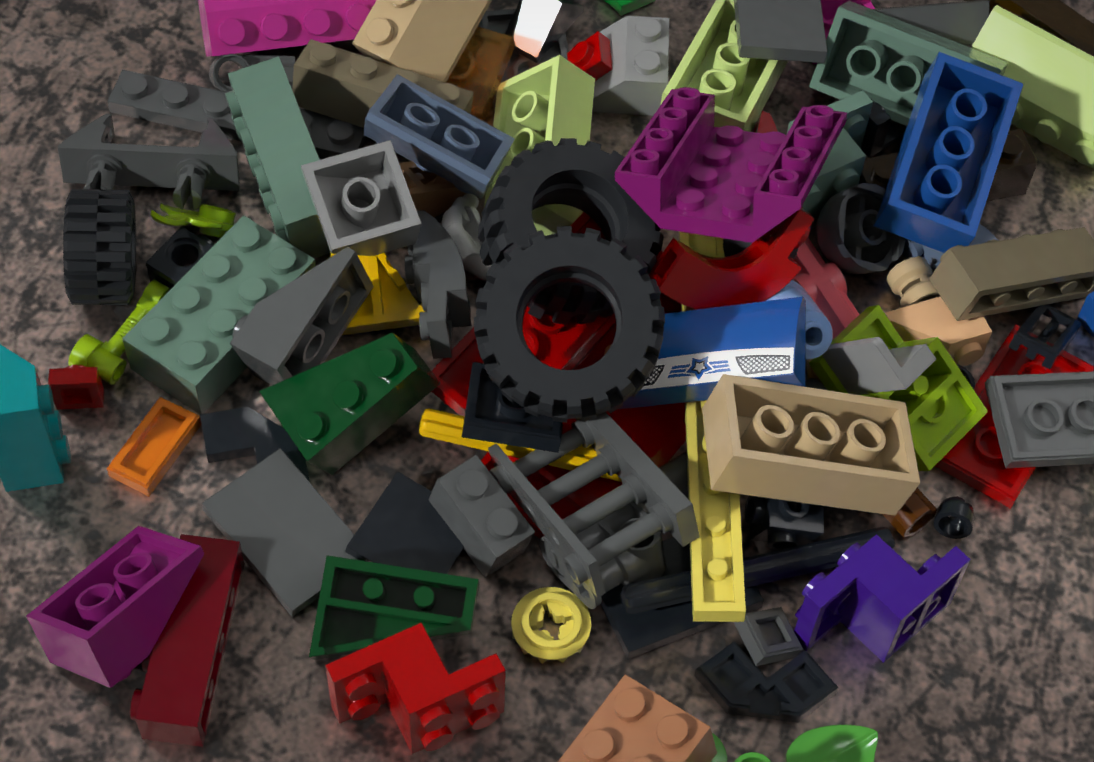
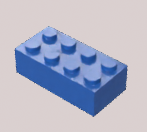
(949, 154)

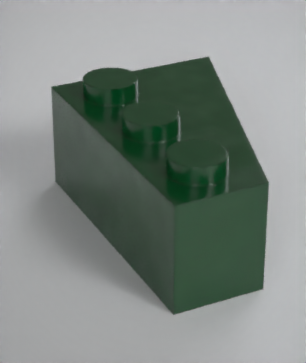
(350, 399)
(375, 600)

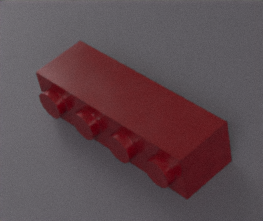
(190, 650)

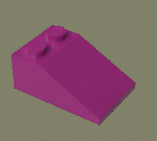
(116, 606)

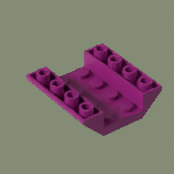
(724, 177)

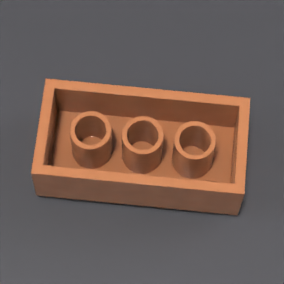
(641, 728)

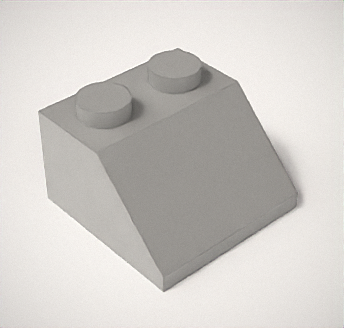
(638, 67)
(363, 200)

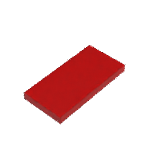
(978, 455)

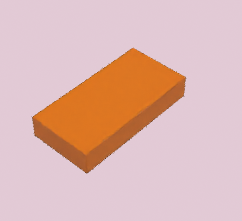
(154, 446)

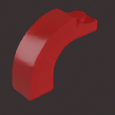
(735, 279)

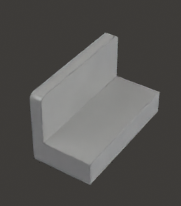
(871, 367)

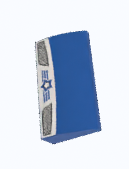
(738, 340)

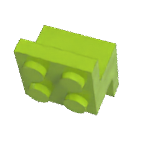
(938, 402)

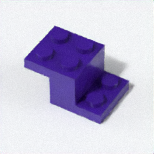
(878, 596)

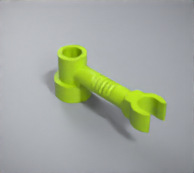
(106, 355)

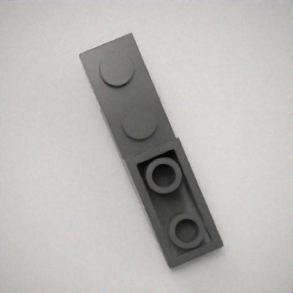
(439, 283)

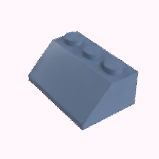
(438, 136)

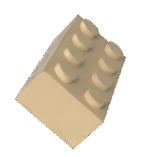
(809, 445)

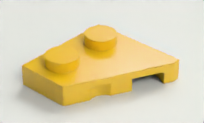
(389, 301)

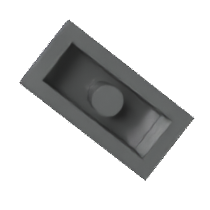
(481, 516)

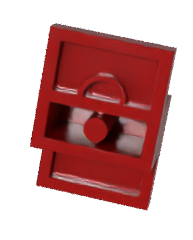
(417, 689)

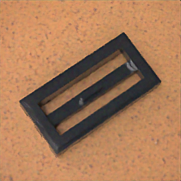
(1039, 344)

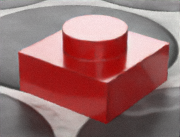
(592, 55)
(76, 387)

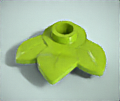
(211, 219)

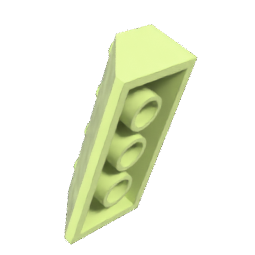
(1055, 78)
(542, 106)

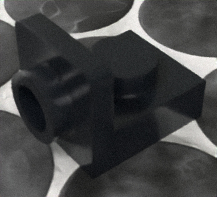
(879, 131)

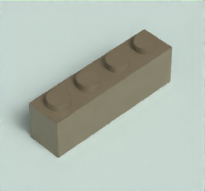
(350, 84)
(1016, 273)

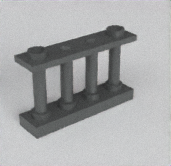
(617, 455)

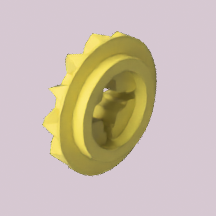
(562, 608)

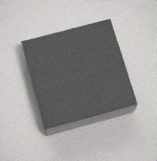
(769, 636)

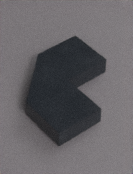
(244, 434)
(746, 691)

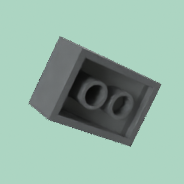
(302, 319)

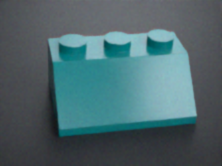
(29, 428)

